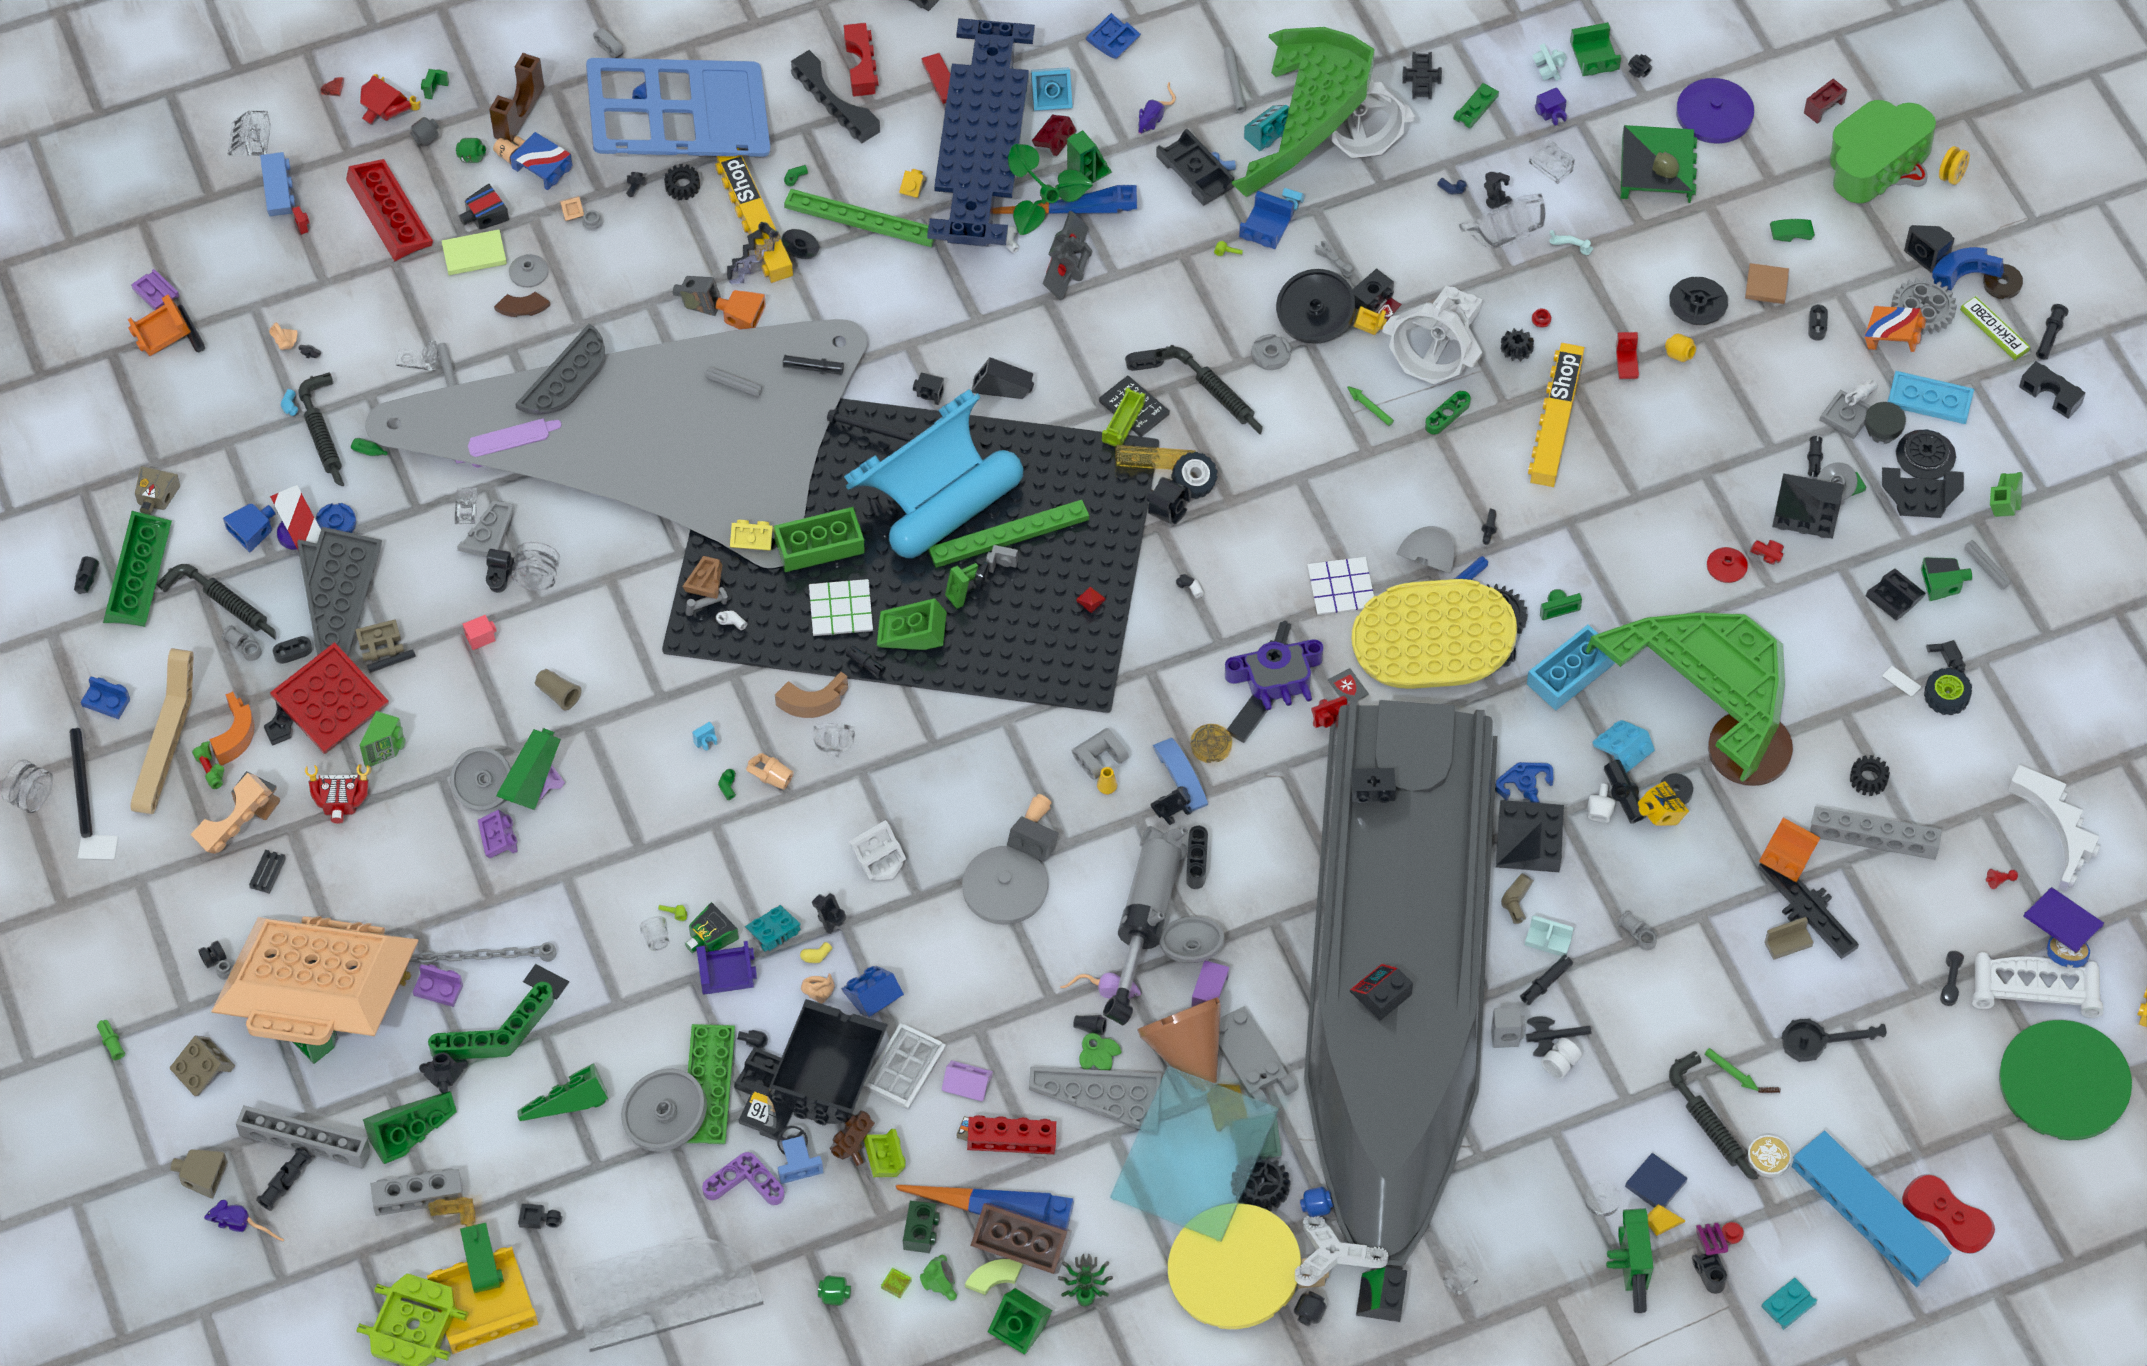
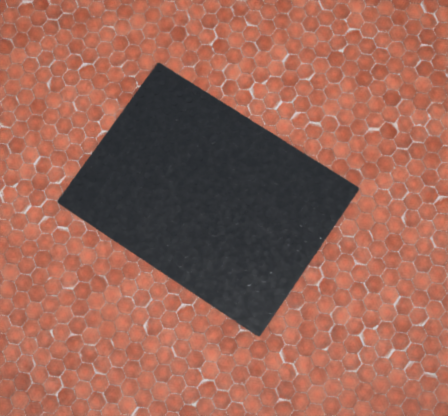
(1012, 637)

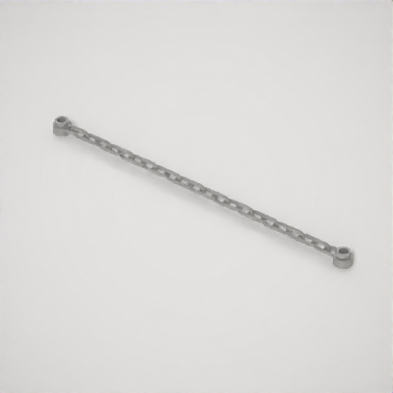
(545, 956)

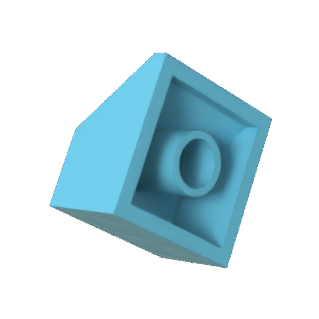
(1051, 88)

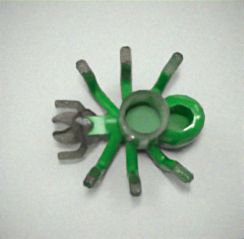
(1085, 1280)

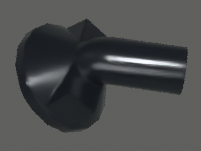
(635, 180)

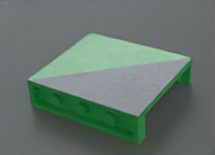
(1639, 151)

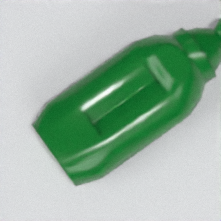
(367, 447)

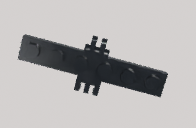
(1813, 907)

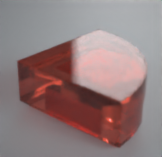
(333, 87)

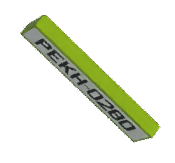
(1995, 328)

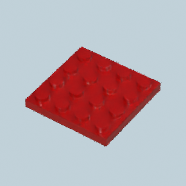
(329, 698)

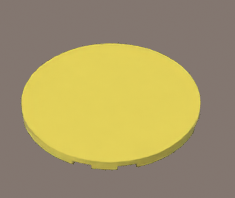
(1241, 1277)

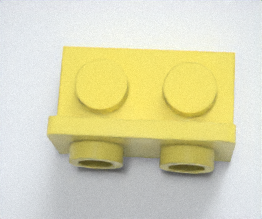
(751, 536)

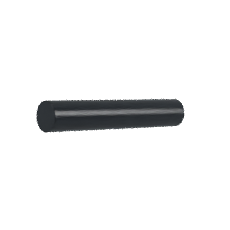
(391, 661)

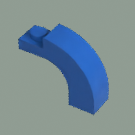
(1966, 261)

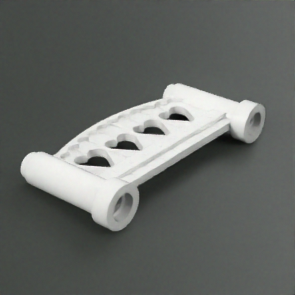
(1990, 986)

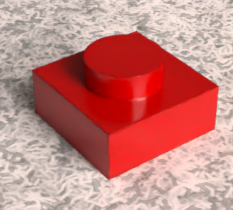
(301, 220)

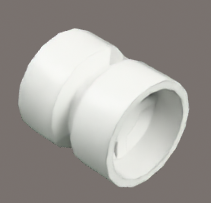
(1559, 1059)

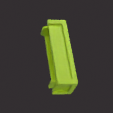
(1124, 418)

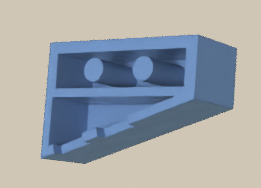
(277, 184)

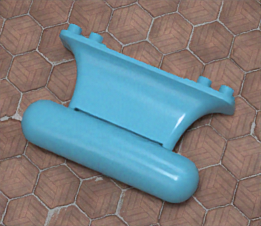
(939, 479)

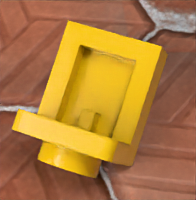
(912, 183)
(1369, 320)

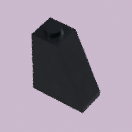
(1002, 380)

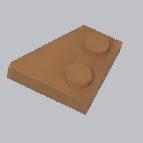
(705, 578)

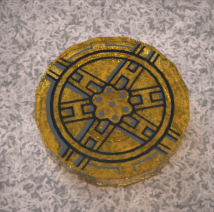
(1211, 743)

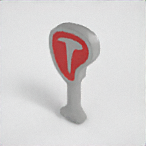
(1915, 178)

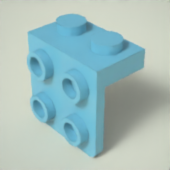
(1625, 743)

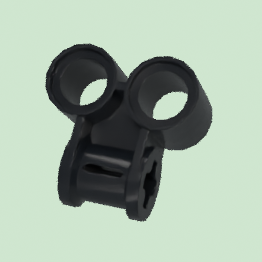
(499, 566)

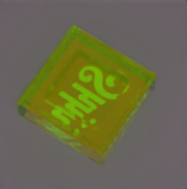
(896, 1283)

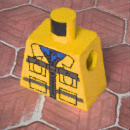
(1662, 806)

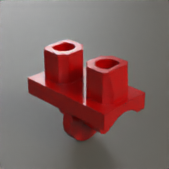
(1327, 711)

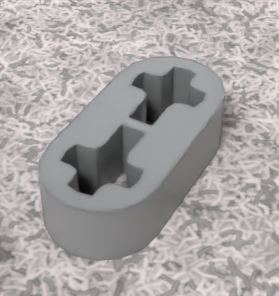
(608, 43)

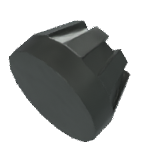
(1885, 421)

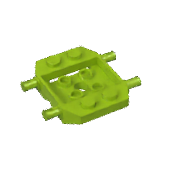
(390, 1334)

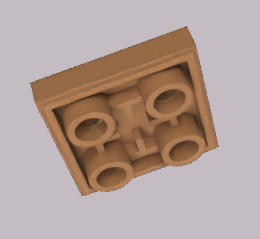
(1767, 283)

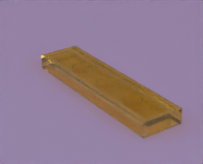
(1148, 456)

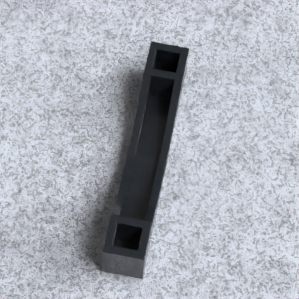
(858, 120)

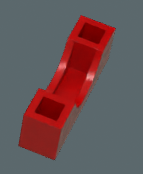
(862, 76)

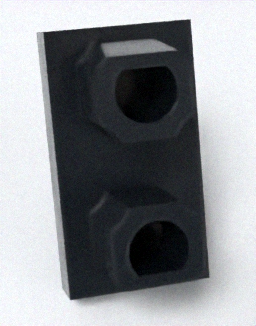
(829, 911)

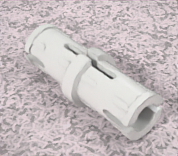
(1860, 392)

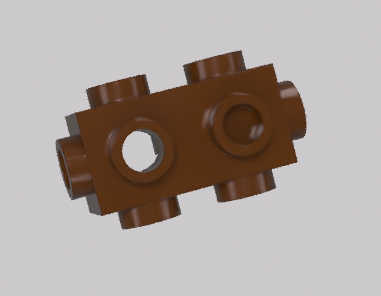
(848, 1142)

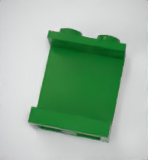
(1594, 49)

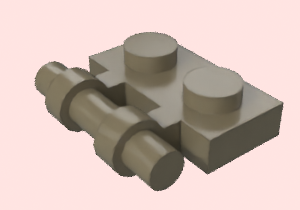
(378, 635)

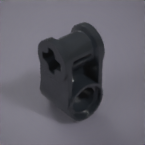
(1710, 1267)

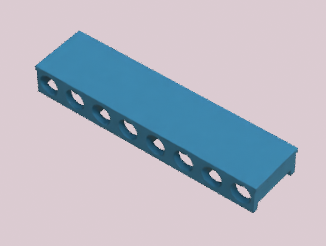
(1871, 1207)

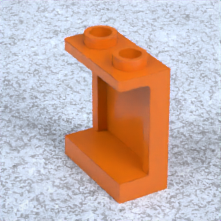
(159, 327)

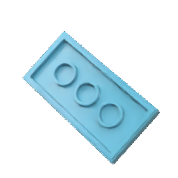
(1931, 397)

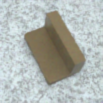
(1788, 938)

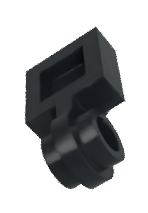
(533, 1215)

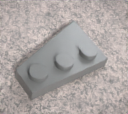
(489, 531)

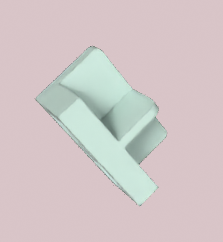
(1549, 936)

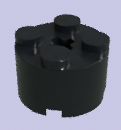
(1168, 500)

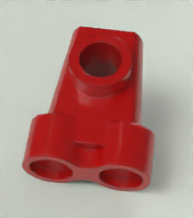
(1771, 552)

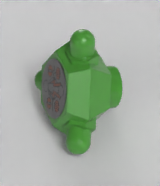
(939, 1277)

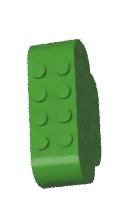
(1878, 147)

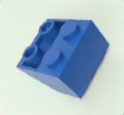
(872, 990)

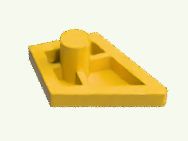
(1662, 1220)

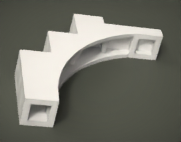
(2049, 798)

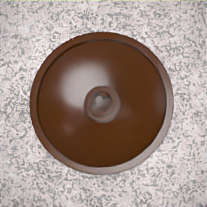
(1771, 766)

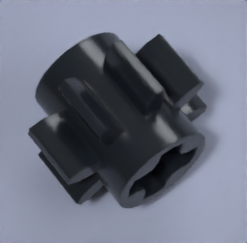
(1640, 65)

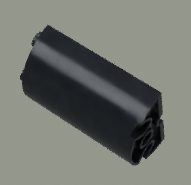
(826, 1063)

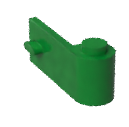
(480, 1258)

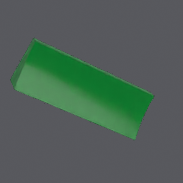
(137, 569)

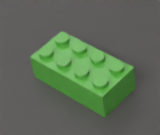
(819, 539)

